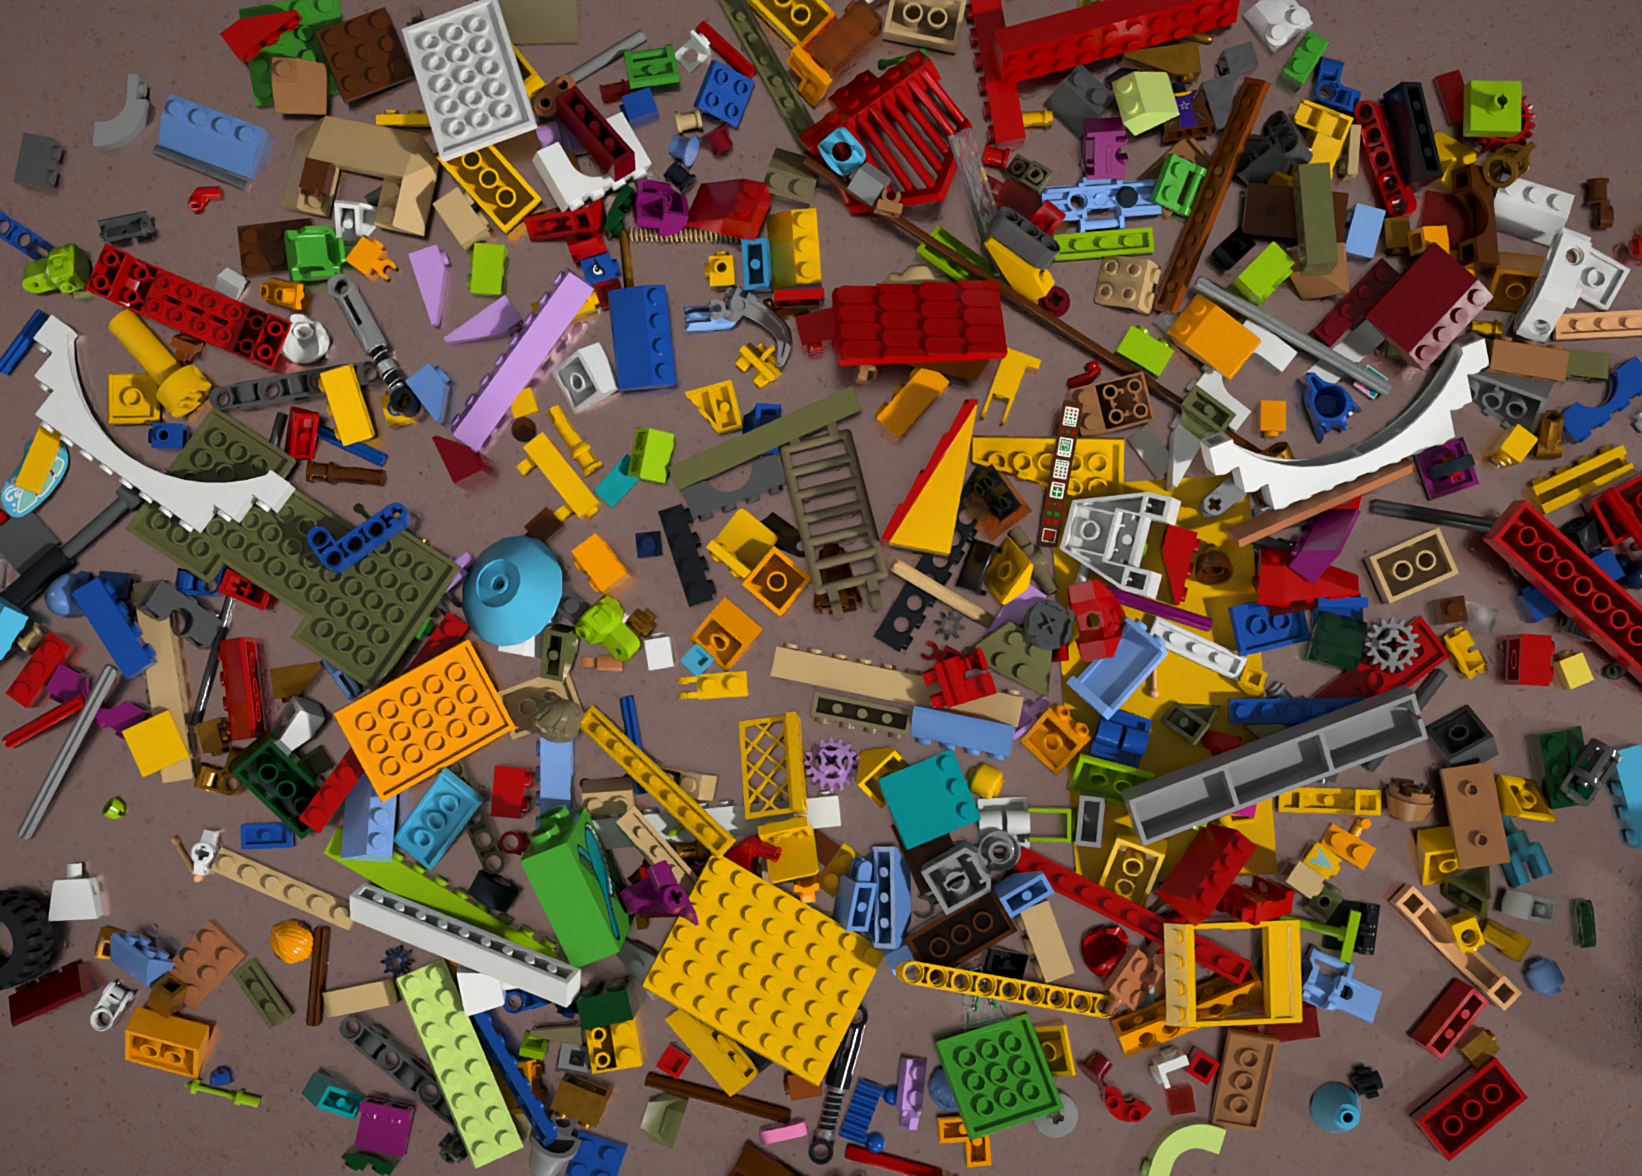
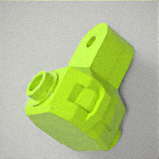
(63, 269)
(604, 625)

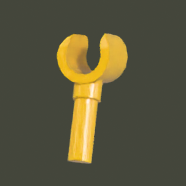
(1226, 821)

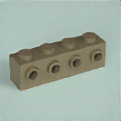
(861, 713)

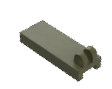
(262, 994)

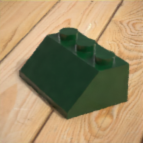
(1554, 756)

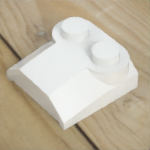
(1277, 22)

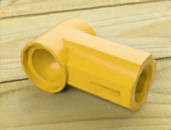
(1508, 941)

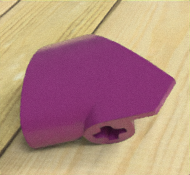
(659, 895)

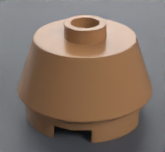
(1409, 801)

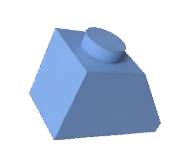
(1022, 891)

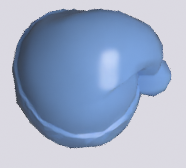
(59, 596)

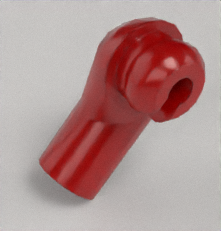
(202, 195)
(1086, 378)

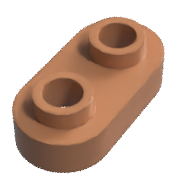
(549, 94)

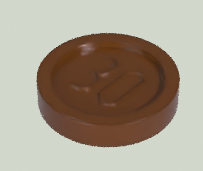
(523, 429)

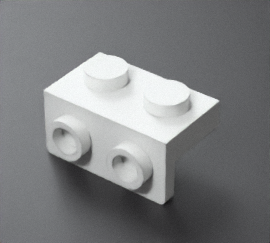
(1168, 1061)

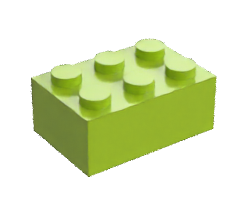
(1263, 275)

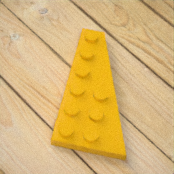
(1095, 466)

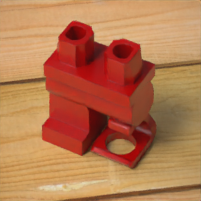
(953, 682)
(1254, 905)

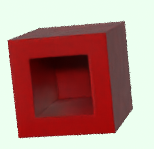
(1201, 1065)

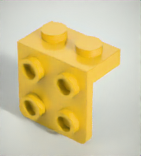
(742, 543)
(798, 848)

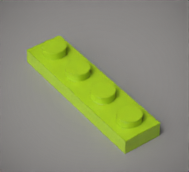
(1105, 243)

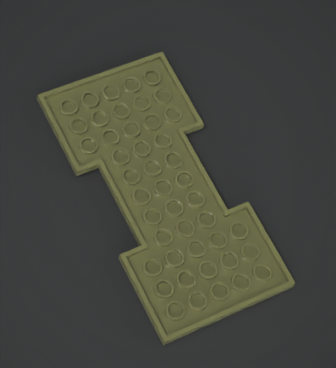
(351, 617)

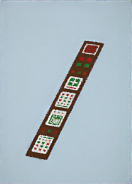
(1060, 473)

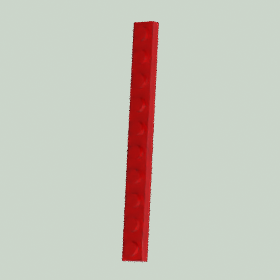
(349, 769)
(1129, 913)

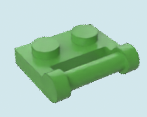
(651, 67)
(1172, 181)

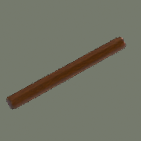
(718, 1098)

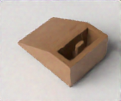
(1113, 405)

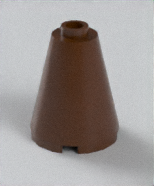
(848, 597)

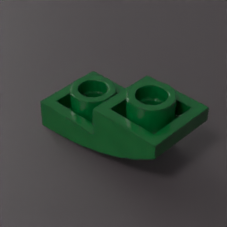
(616, 218)
(360, 1159)

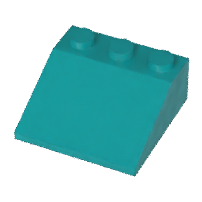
(929, 799)

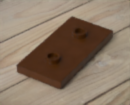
(1271, 211)

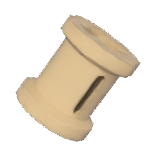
(688, 120)
(32, 638)

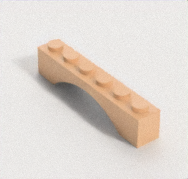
(1471, 965)

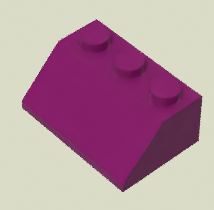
(1322, 541)

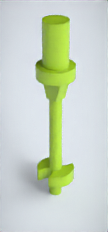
(238, 1098)

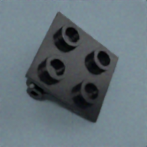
(995, 493)
(1367, 926)

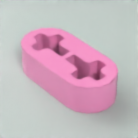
(783, 1132)

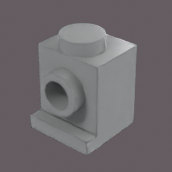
(566, 1052)

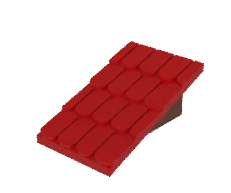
(921, 325)

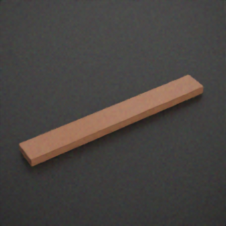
(1302, 509)

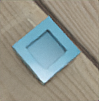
(697, 660)

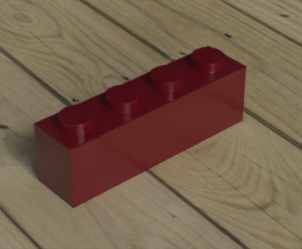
(595, 133)
(1354, 303)

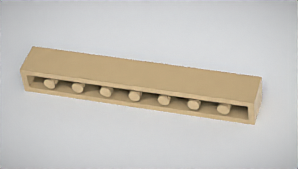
(166, 681)

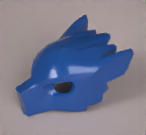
(1327, 405)

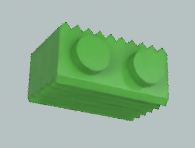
(1303, 59)

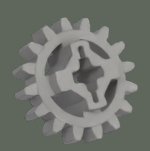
(1391, 633)

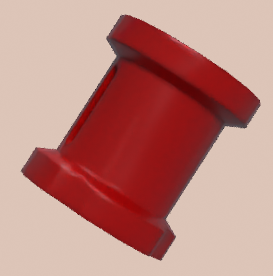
(995, 156)

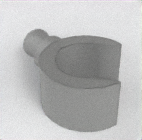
(932, 900)

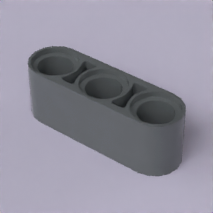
(1023, 237)

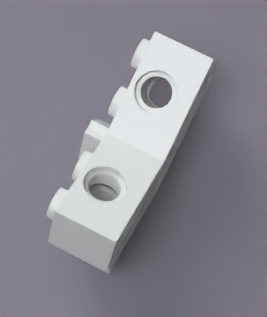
(1554, 287)

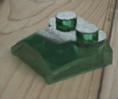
(1337, 641)

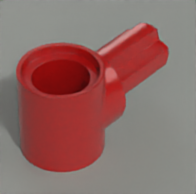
(523, 842)

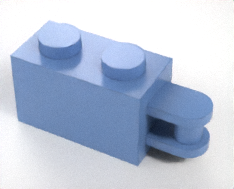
(855, 896)

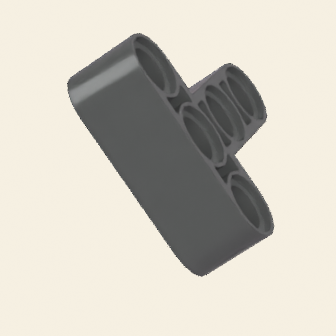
(1281, 146)

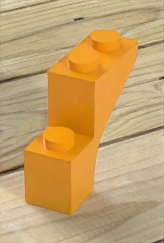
(1422, 237)

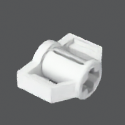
(206, 852)

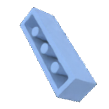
(554, 775)

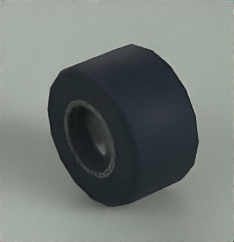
(493, 891)

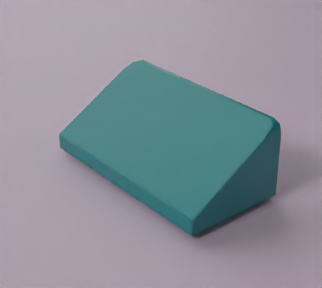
(616, 483)

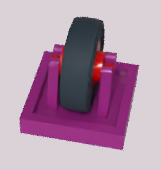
(1447, 468)

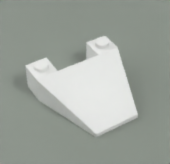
(1112, 534)

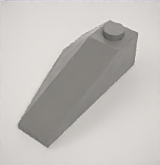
(1510, 398)

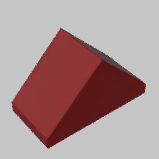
(244, 590)

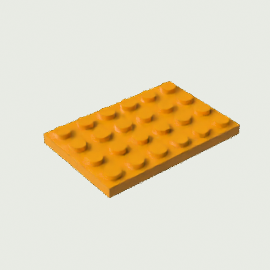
(424, 720)

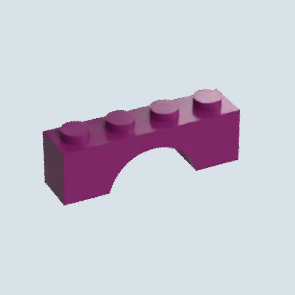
(70, 682)

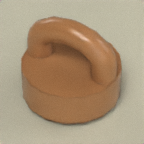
(861, 372)

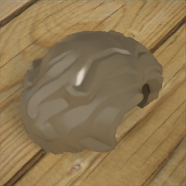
(557, 719)

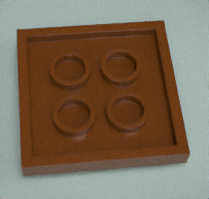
(364, 55)

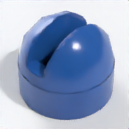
(219, 1077)

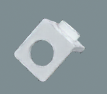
(698, 43)

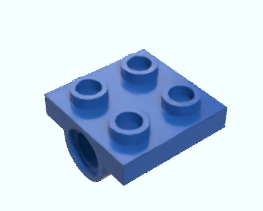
(723, 94)
(1121, 738)

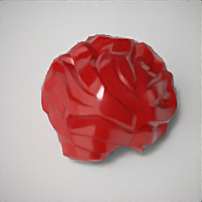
(1104, 949)

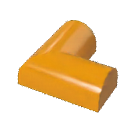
(952, 1130)

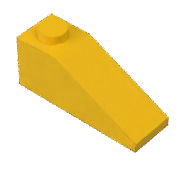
(1020, 274)

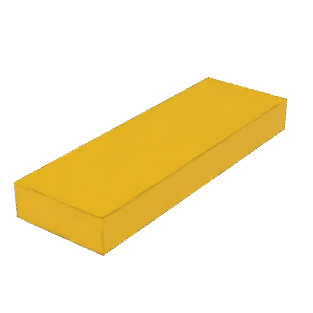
(39, 460)

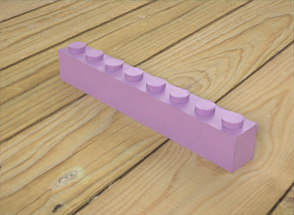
(521, 359)

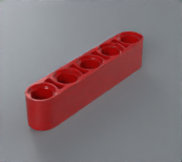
(1375, 151)

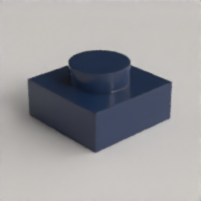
(649, 544)

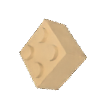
(459, 215)

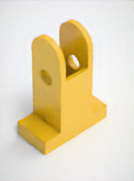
(1009, 377)

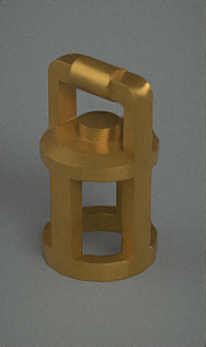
(1511, 160)

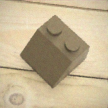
(790, 179)

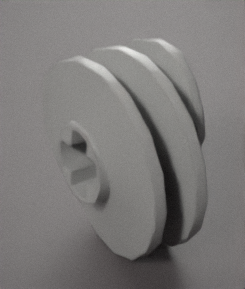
(1062, 1125)

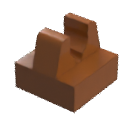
(185, 346)

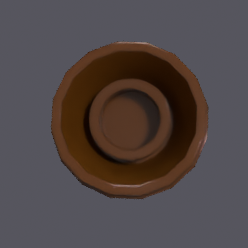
(1213, 567)

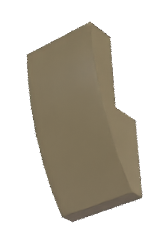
(1028, 173)

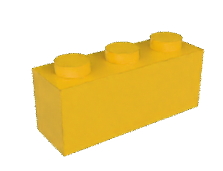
(346, 404)

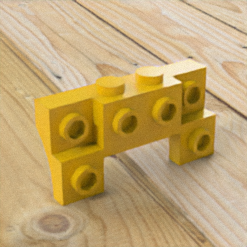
(1324, 137)

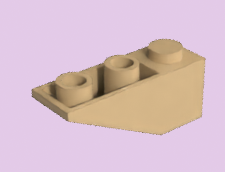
(696, 784)

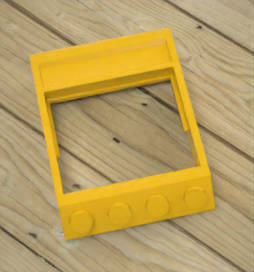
(1280, 973)

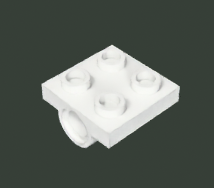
(1006, 815)

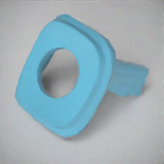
(842, 167)

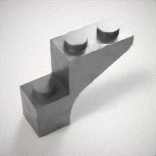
(1219, 91)

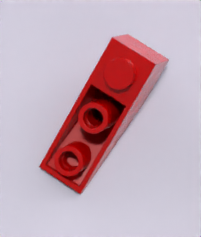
(254, 33)
(1176, 555)

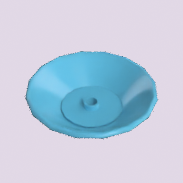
(528, 595)

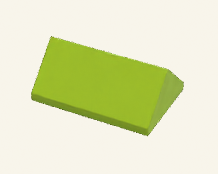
(943, 265)
(1105, 777)

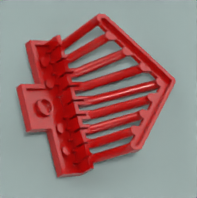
(869, 103)

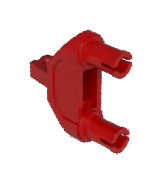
(748, 851)

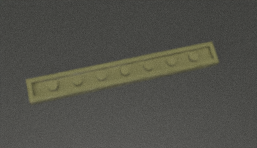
(768, 67)
(765, 438)

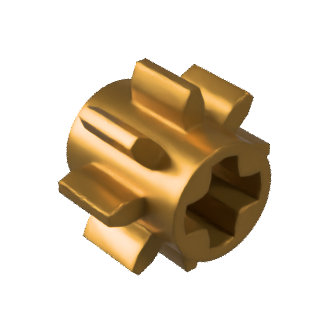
(641, 622)

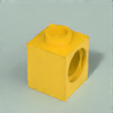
(1460, 923)

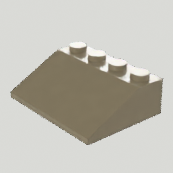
(541, 21)

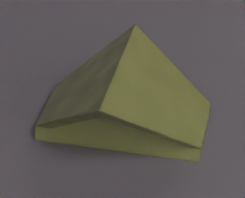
(1190, 720)
(1469, 889)

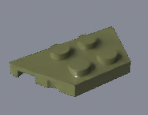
(1015, 656)

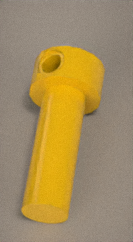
(180, 387)

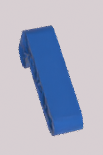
(362, 533)

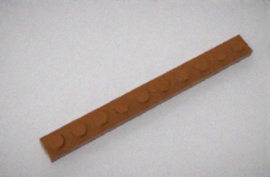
(1211, 195)

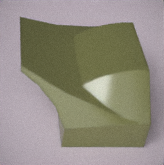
(1204, 414)
(664, 1118)

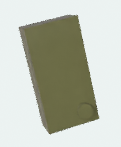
(1315, 219)

